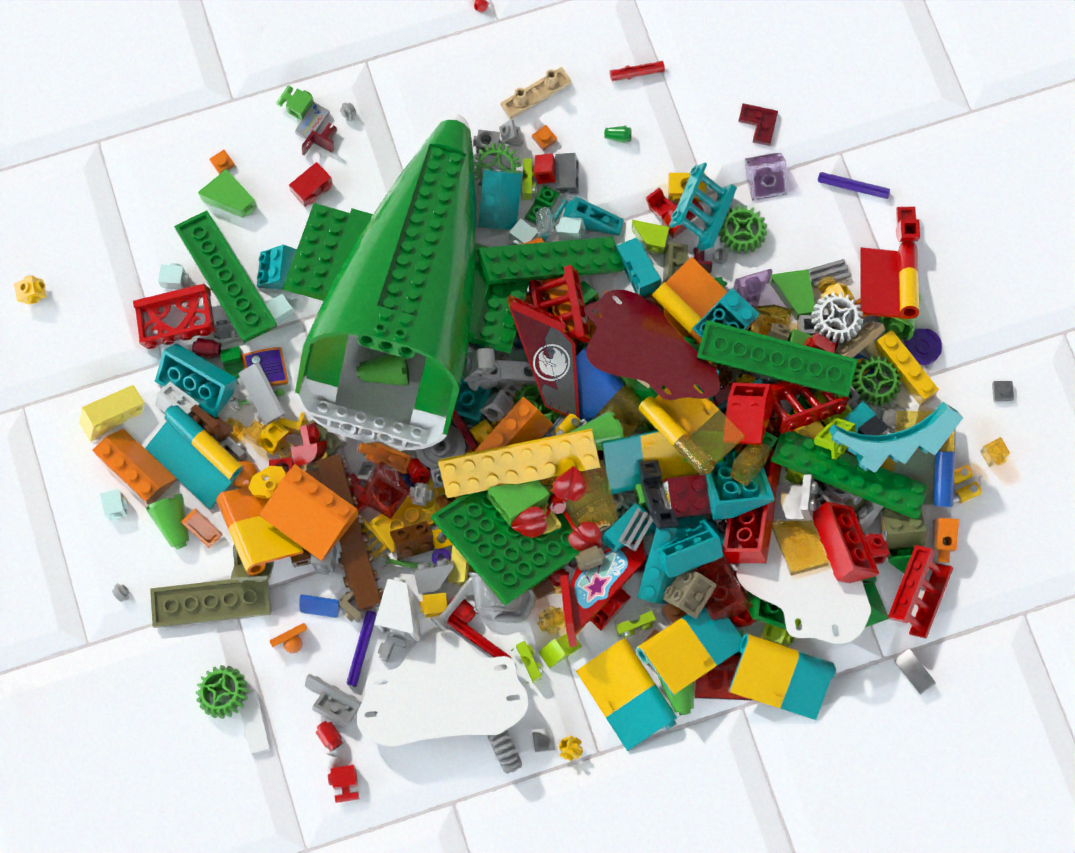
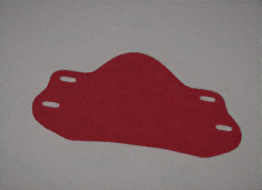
(642, 345)

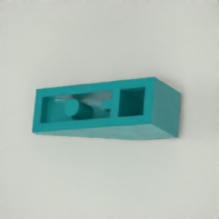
(594, 217)

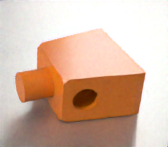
(947, 529)

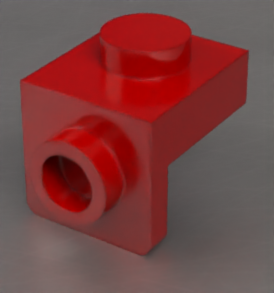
(659, 203)

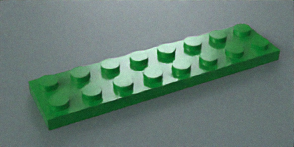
(548, 259)
(225, 276)
(777, 358)
(882, 487)

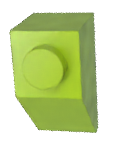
(651, 235)

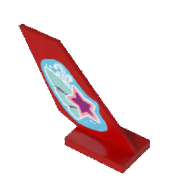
(596, 586)

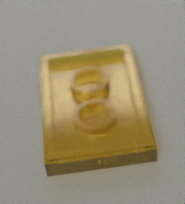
(799, 546)

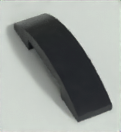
(655, 495)

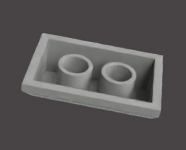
(260, 394)

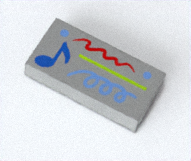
(312, 120)

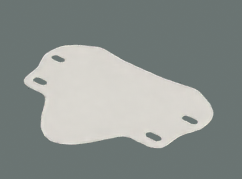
(809, 596)
(441, 693)

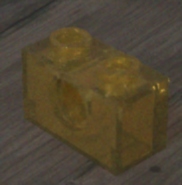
(749, 463)

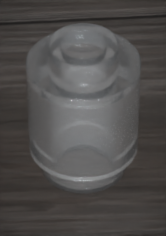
(545, 222)

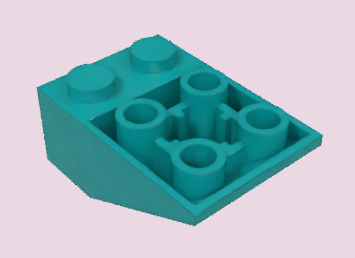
(730, 311)

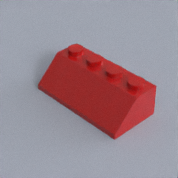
(844, 543)

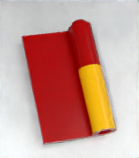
(890, 281)

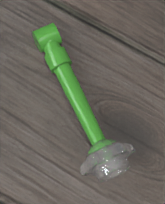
(236, 403)
(384, 560)

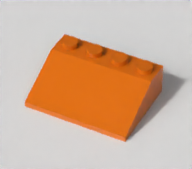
(308, 512)

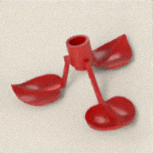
(567, 486)

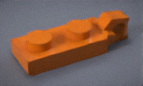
(378, 452)

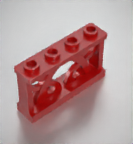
(181, 332)

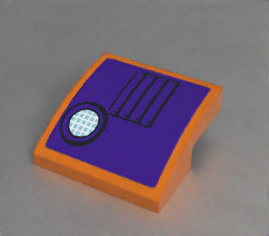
(271, 362)

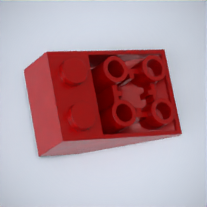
(750, 410)

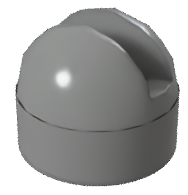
(716, 256)

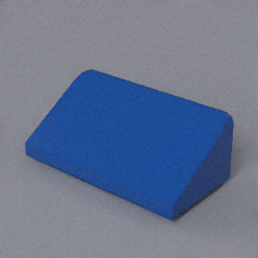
(319, 606)

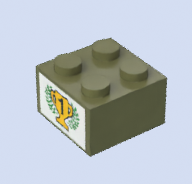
(901, 530)

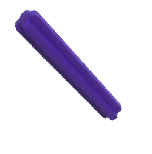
(853, 185)
(361, 648)

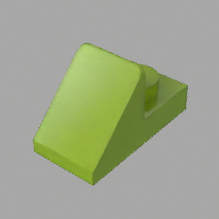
(558, 650)

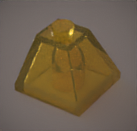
(768, 315)

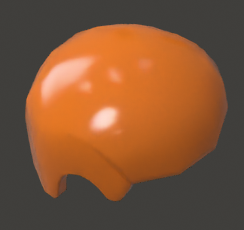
(244, 478)

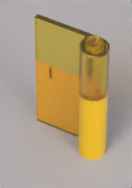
(693, 428)

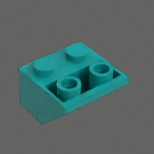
(274, 266)

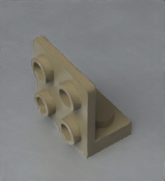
(690, 592)

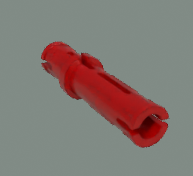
(634, 71)

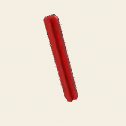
(476, 638)

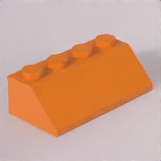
(518, 426)
(134, 465)

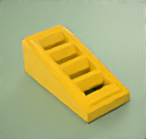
(383, 547)

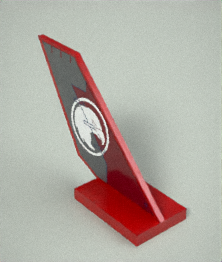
(549, 355)

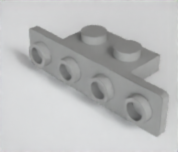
(333, 702)

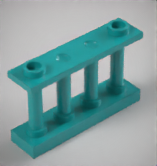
(718, 208)

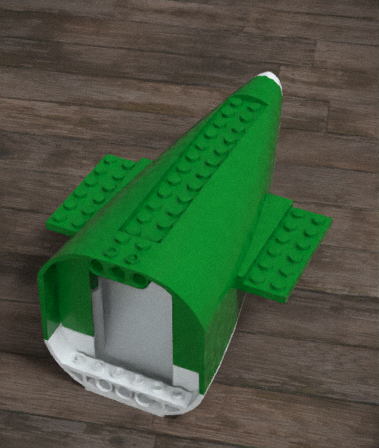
(400, 288)

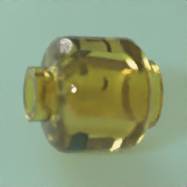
(551, 620)

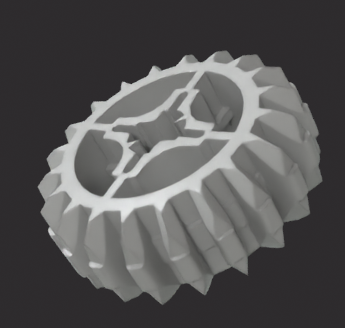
(505, 751)

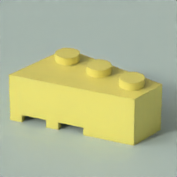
(110, 411)

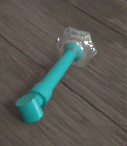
(565, 199)

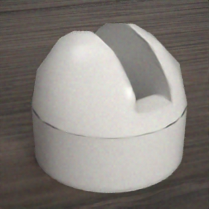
(331, 759)

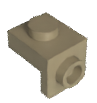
(350, 612)

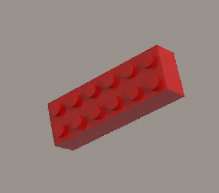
(750, 533)

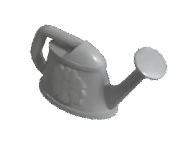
(486, 604)

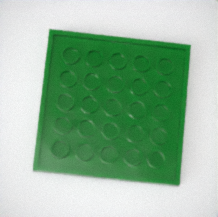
(499, 553)

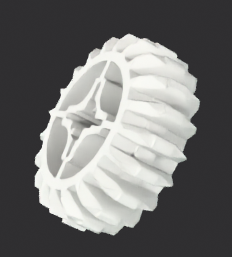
(832, 304)

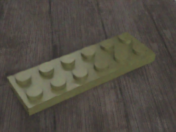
(209, 602)

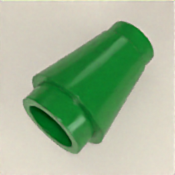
(619, 133)

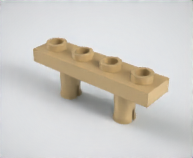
(535, 93)
(862, 340)

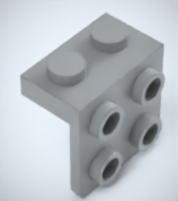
(796, 501)

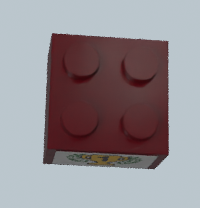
(687, 496)

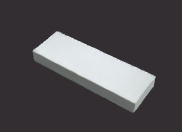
(254, 724)

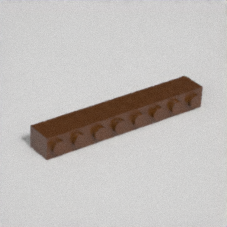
(354, 541)

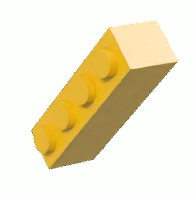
(913, 375)

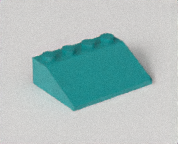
(731, 498)

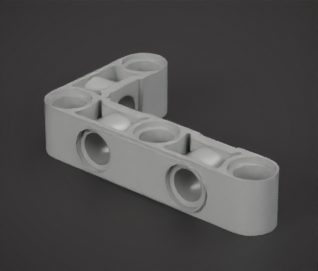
(482, 363)

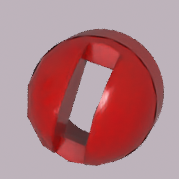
(480, 5)

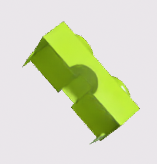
(528, 186)
(627, 628)
(526, 653)

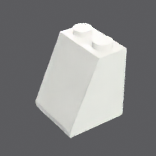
(398, 610)

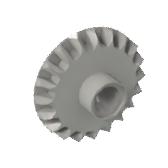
(454, 445)

